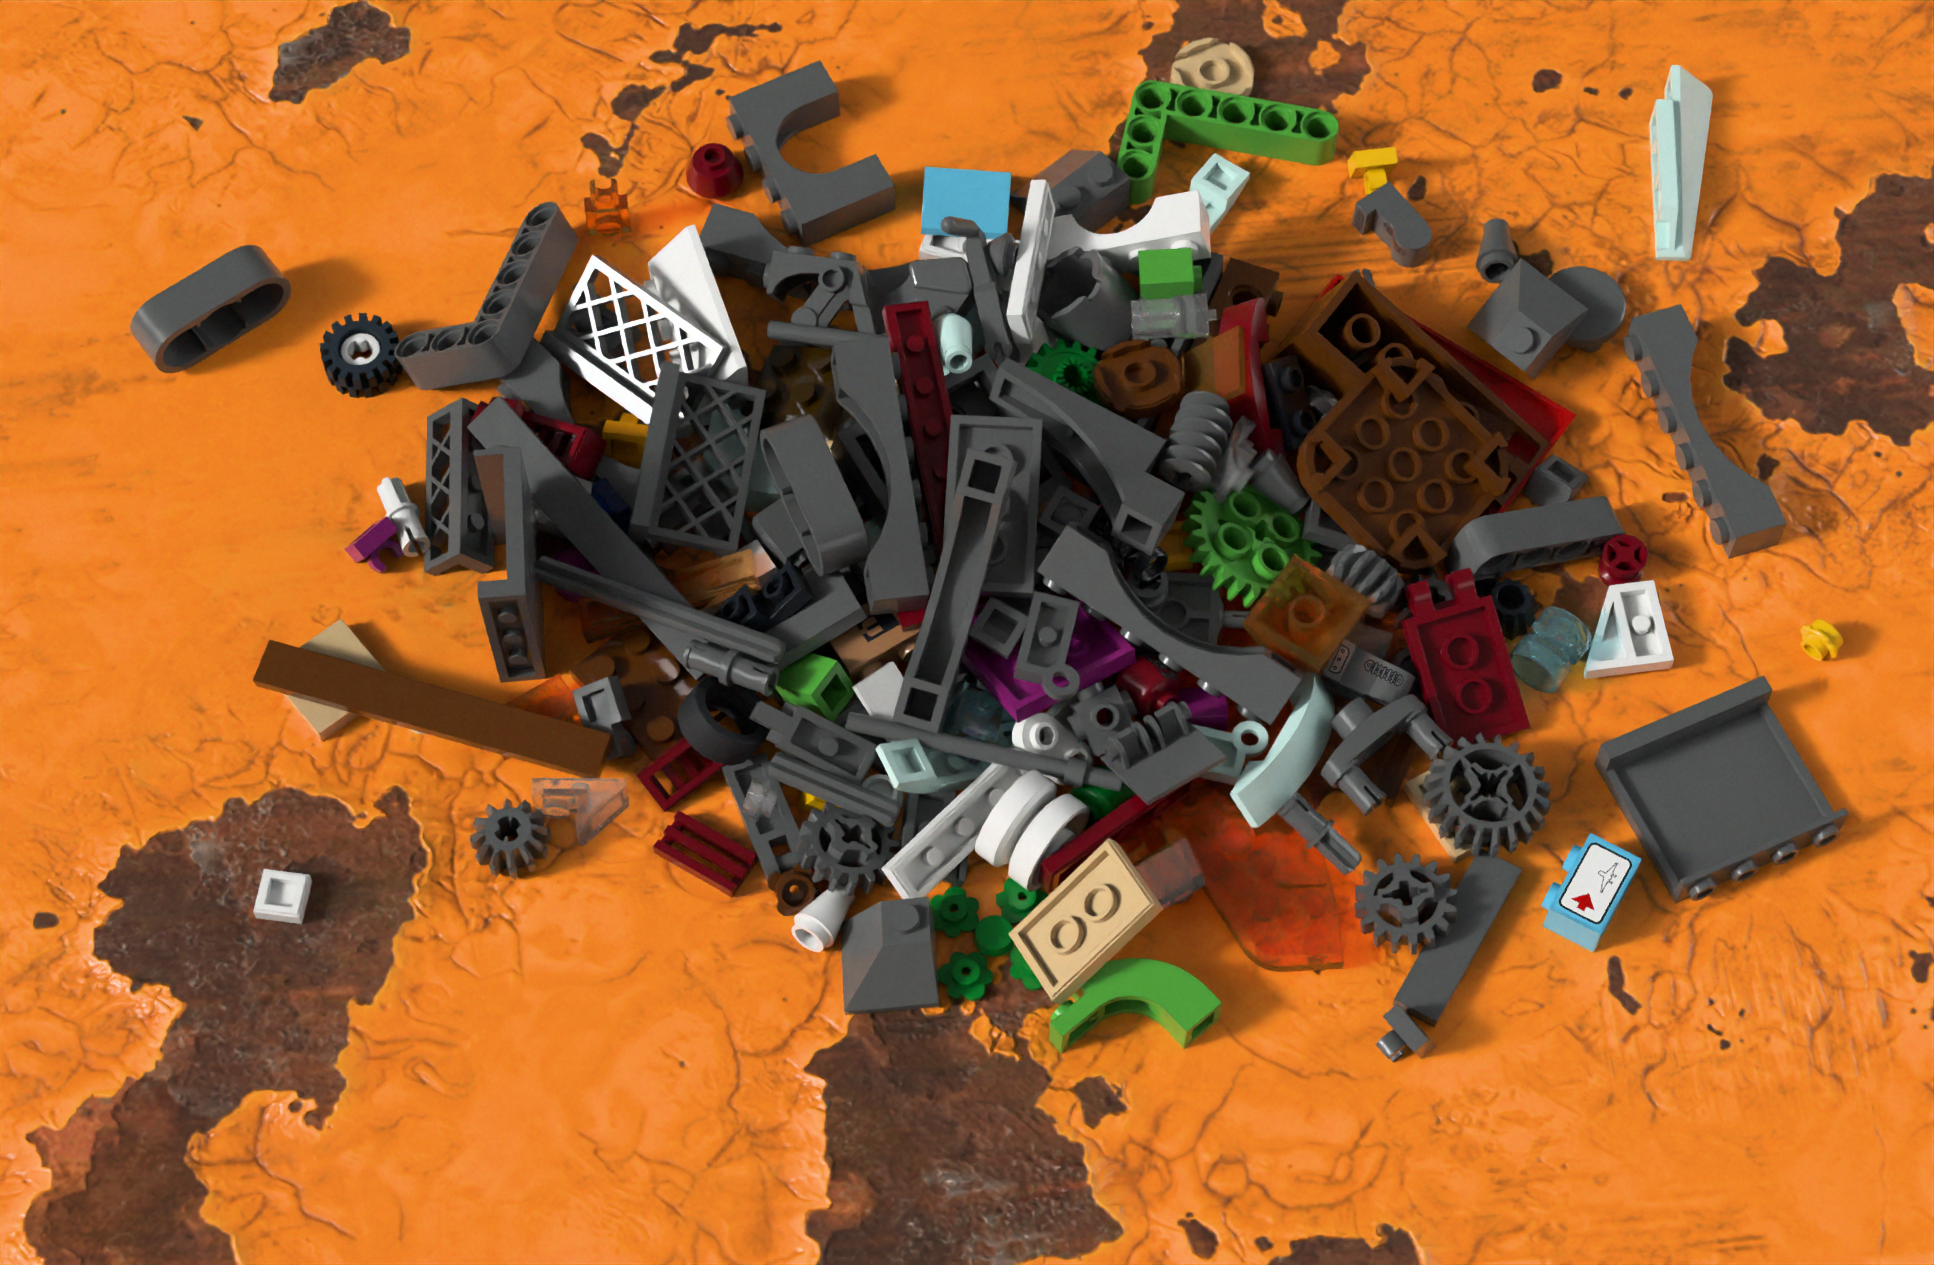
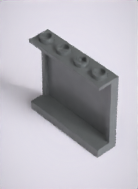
(513, 605)
(1717, 792)

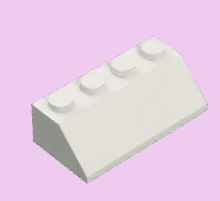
(686, 282)

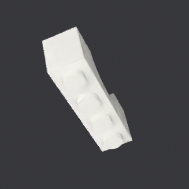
(1170, 224)

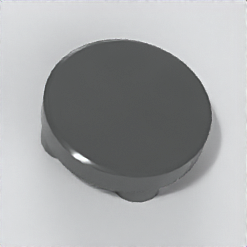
(1599, 295)

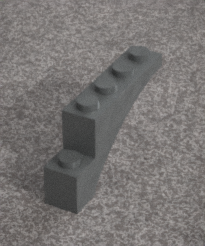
(1104, 447)

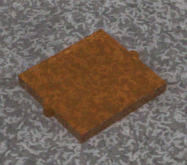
(1216, 365)

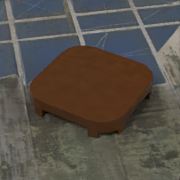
(1402, 464)

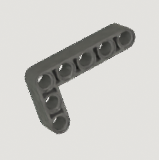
(508, 314)

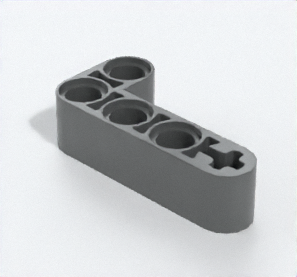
(1532, 538)

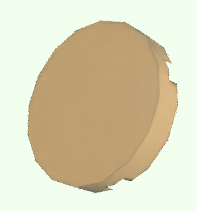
(1214, 67)

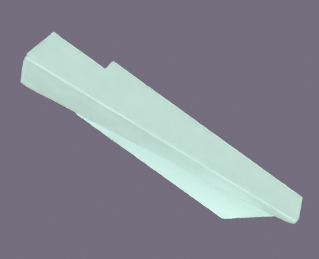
(1677, 161)

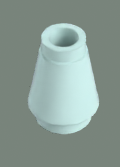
(954, 342)

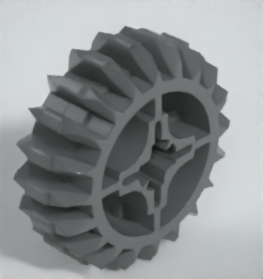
(1468, 767)

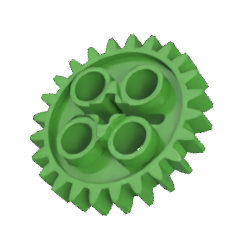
(1244, 541)

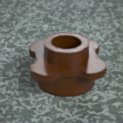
(788, 901)

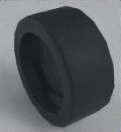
(708, 735)

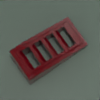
(582, 450)
(697, 778)

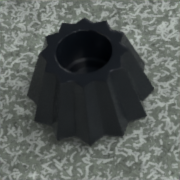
(1514, 607)

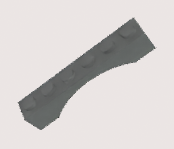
(742, 247)
(866, 388)
(546, 392)
(1738, 505)
(956, 591)
(1248, 675)

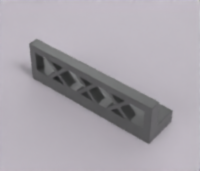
(467, 517)

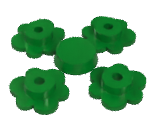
(989, 937)

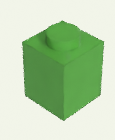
(1168, 273)
(816, 685)

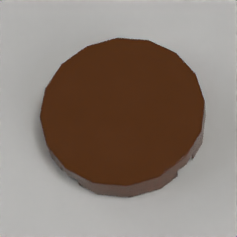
(1138, 379)

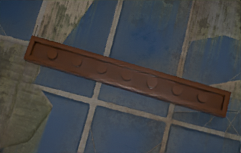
(433, 710)

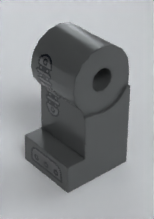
(1395, 224)
(1367, 675)

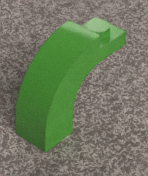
(1142, 988)

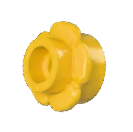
(1821, 640)

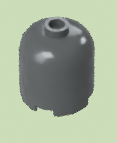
(1086, 300)

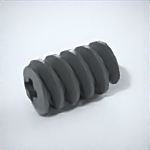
(1195, 441)

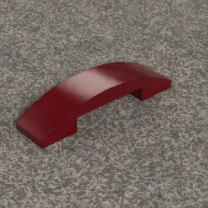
(1253, 403)

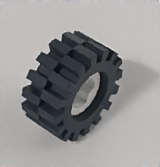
(361, 373)

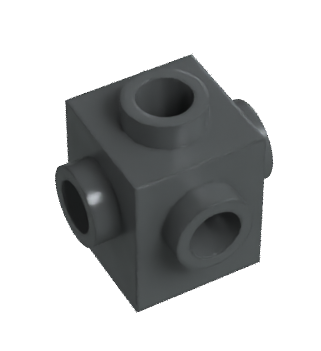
(1091, 700)

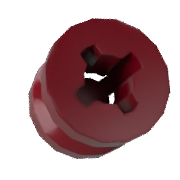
(1626, 551)

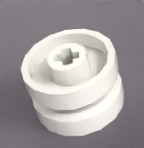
(1030, 827)

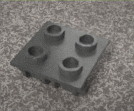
(1162, 755)

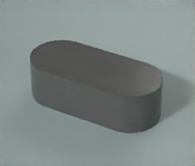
(210, 308)
(814, 494)

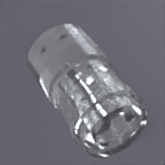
(1171, 317)

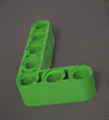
(1213, 128)

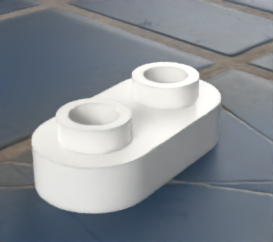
(1057, 743)

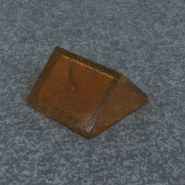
(1305, 615)

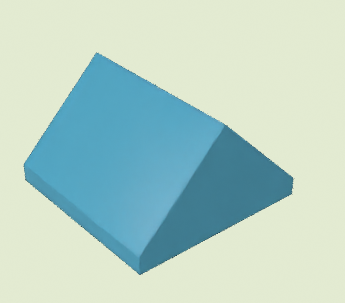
(965, 195)

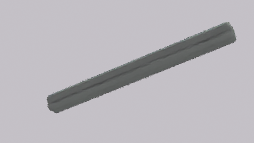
(660, 610)

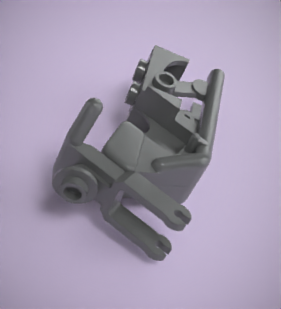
(946, 283)

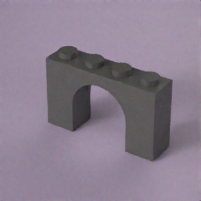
(810, 202)

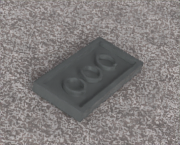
(1014, 552)

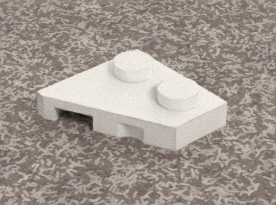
(1629, 633)

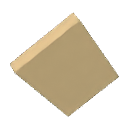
(1085, 921)

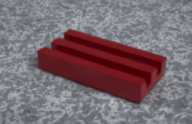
(713, 838)

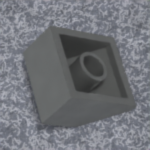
(1084, 186)

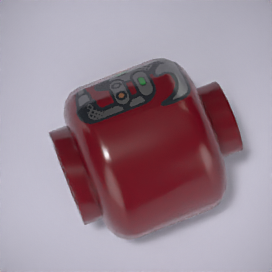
(1148, 684)

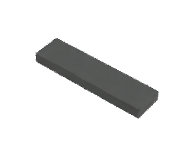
(1441, 969)

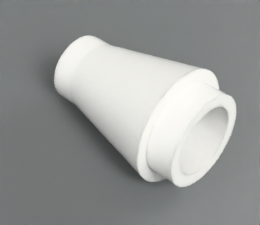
(821, 919)

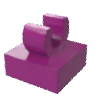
(371, 543)

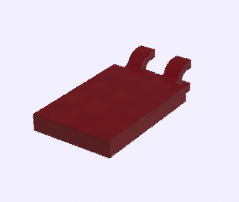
(1463, 661)

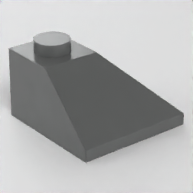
(1527, 318)
(890, 957)

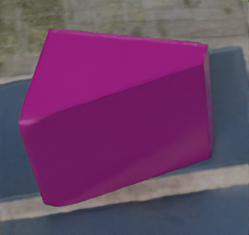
(1205, 708)

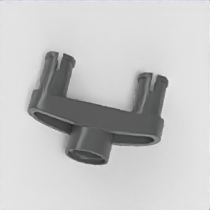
(1366, 733)

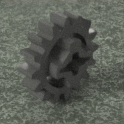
(846, 848)
(1408, 882)

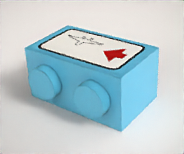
(1591, 891)

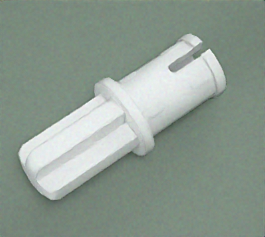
(403, 515)

